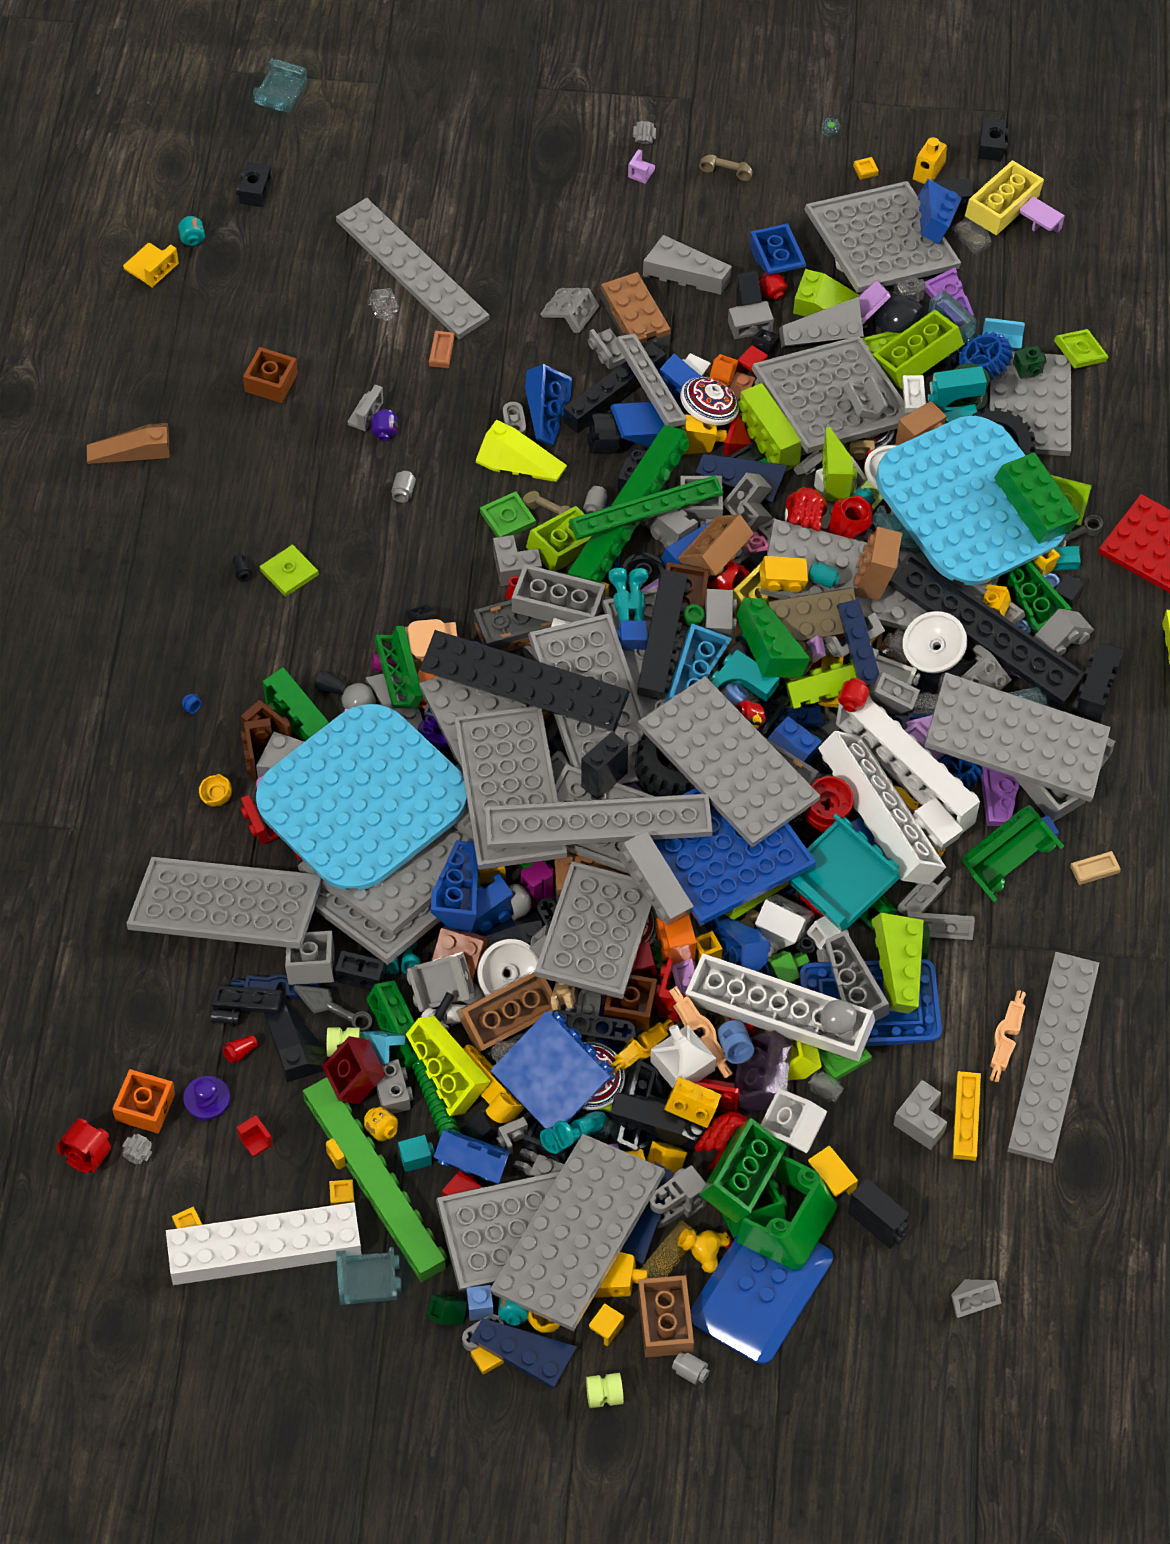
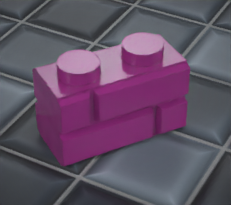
(538, 881)

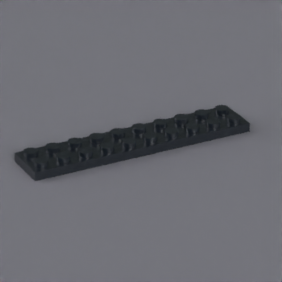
(987, 628)
(525, 680)

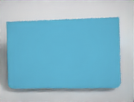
(1009, 329)
(381, 1041)

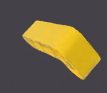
(502, 1103)

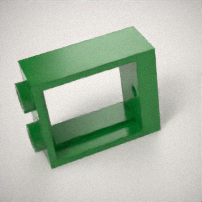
(765, 1214)

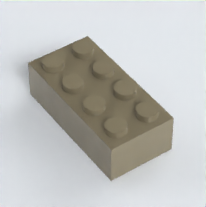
(812, 613)

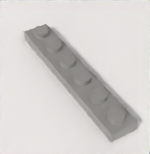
(650, 380)

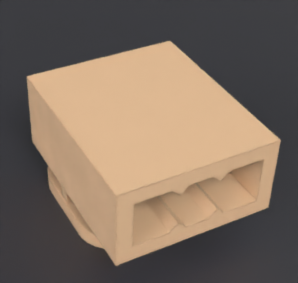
(420, 634)

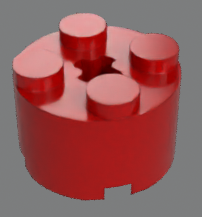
(84, 1146)

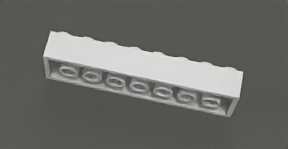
(909, 762)
(882, 808)
(774, 1006)
(262, 1243)

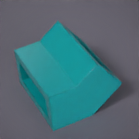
(1068, 559)

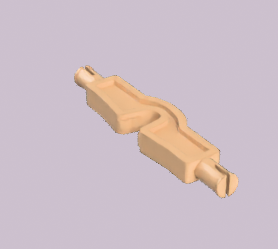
(692, 1018)
(1004, 1045)

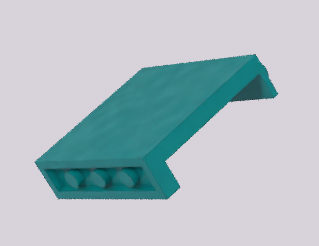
(846, 874)

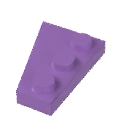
(949, 282)
(998, 795)

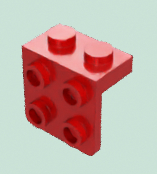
(258, 826)
(664, 1000)
(729, 1095)

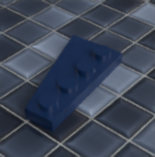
(734, 469)
(643, 1232)
(528, 1352)

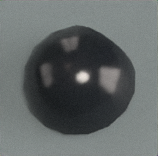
(898, 313)

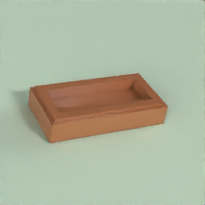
(441, 349)

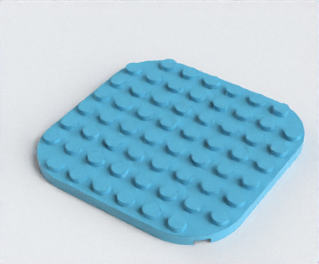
(951, 502)
(361, 797)

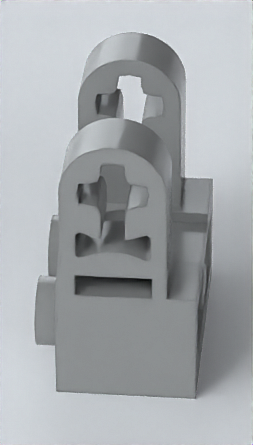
(683, 1196)

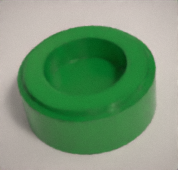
(693, 614)

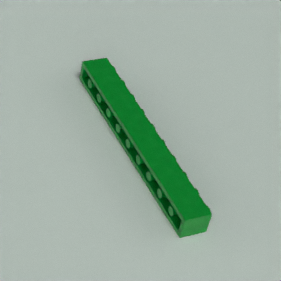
(646, 479)

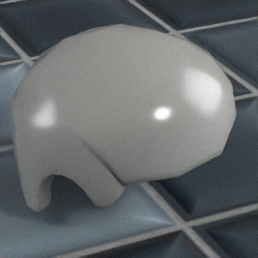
(357, 695)
(520, 902)
(838, 1017)

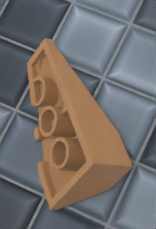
(137, 444)

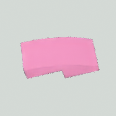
(756, 544)

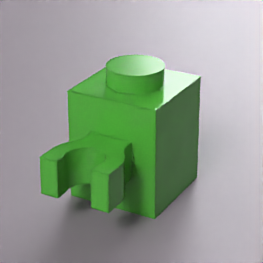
(784, 965)

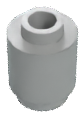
(403, 486)
(595, 499)
(690, 1368)

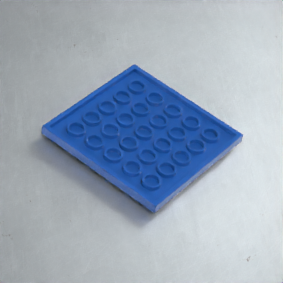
(726, 870)

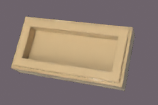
(1095, 868)

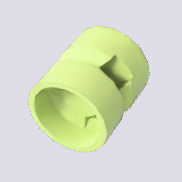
(336, 1037)
(604, 1390)

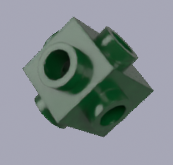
(1029, 361)

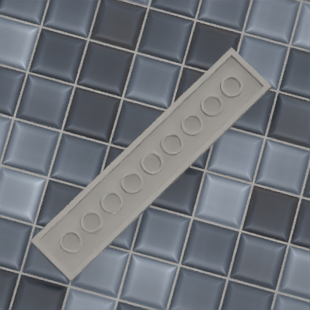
(412, 268)
(597, 821)
(1053, 1057)

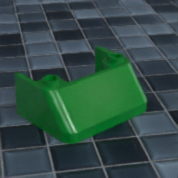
(1008, 848)
(795, 1240)

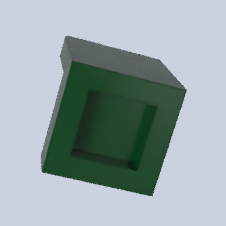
(447, 1309)

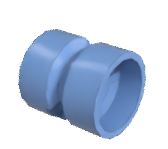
(735, 1042)

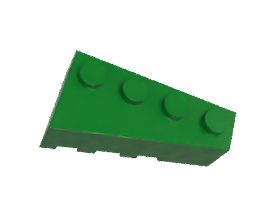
(1034, 595)
(770, 641)
(292, 703)

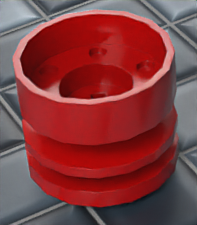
(834, 794)

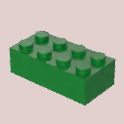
(1036, 498)
(743, 1170)

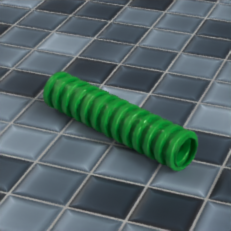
(436, 1105)

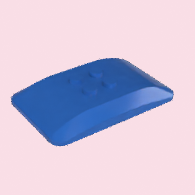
(897, 1027)
(756, 1300)

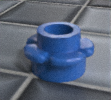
(191, 703)

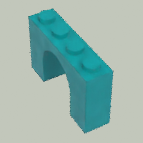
(954, 385)
(744, 671)

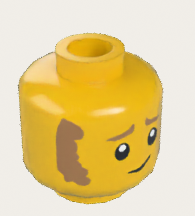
(380, 1123)

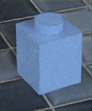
(479, 1302)

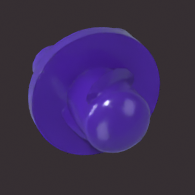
(431, 731)
(206, 1098)

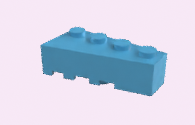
(696, 658)

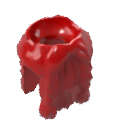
(806, 508)
(850, 517)
(730, 577)
(719, 1134)

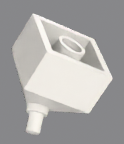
(783, 922)
(682, 1056)
(793, 1120)

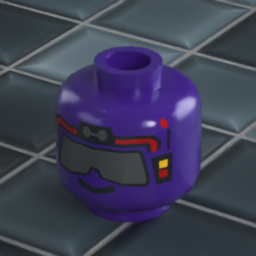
(384, 424)

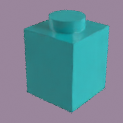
(415, 1153)

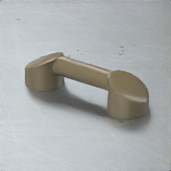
(708, 164)
(533, 500)

